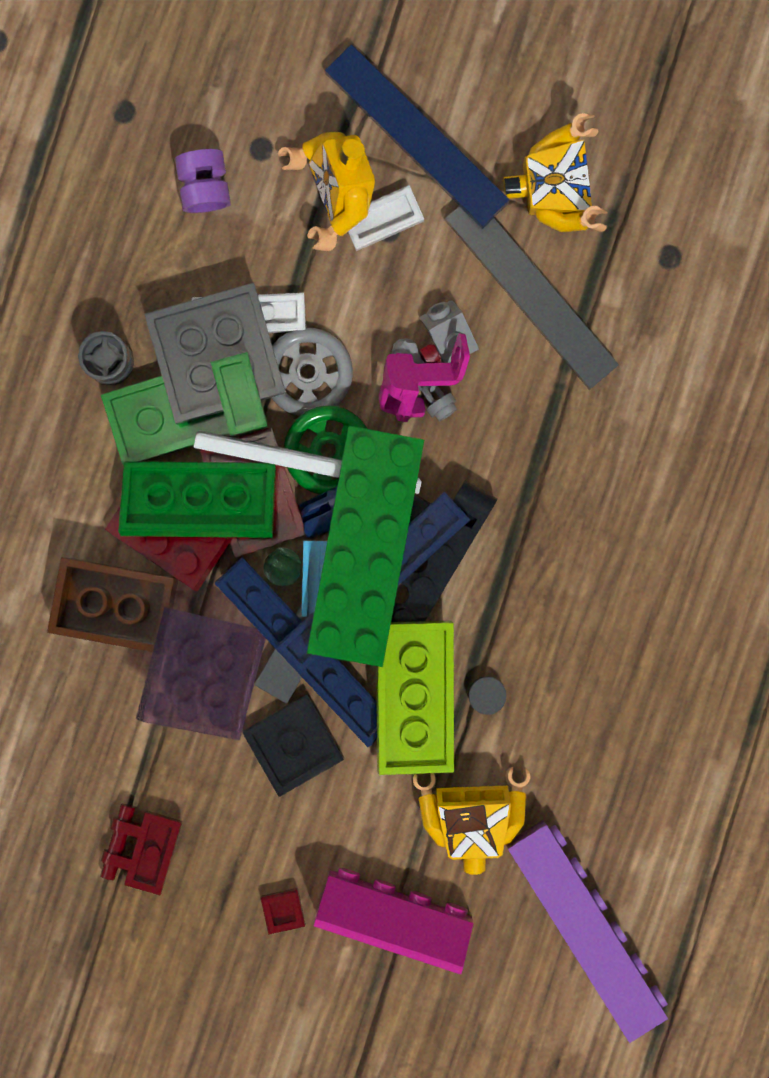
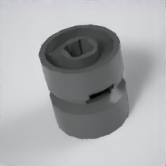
(106, 358)

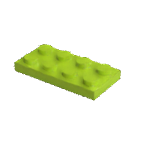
(416, 699)

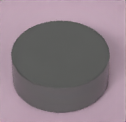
(487, 695)

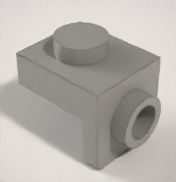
(444, 324)

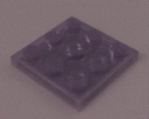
(201, 674)

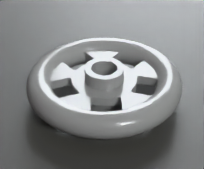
(326, 346)

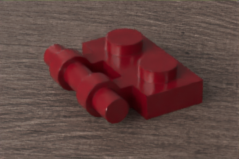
(152, 850)

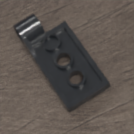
(427, 585)

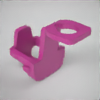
(404, 376)

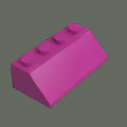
(395, 920)

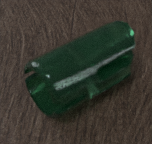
(282, 567)

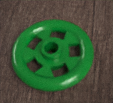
(315, 420)

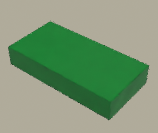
(239, 394)

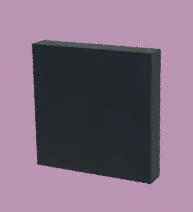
(293, 745)

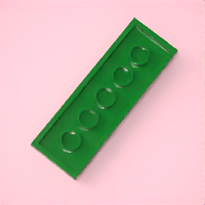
(365, 546)

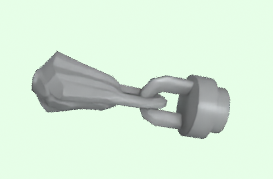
(442, 407)

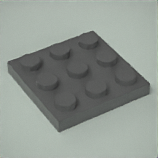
(204, 331)

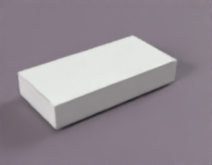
(387, 217)

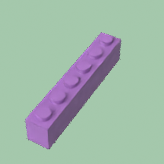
(586, 930)

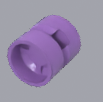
(202, 194)

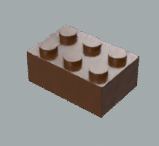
(110, 603)

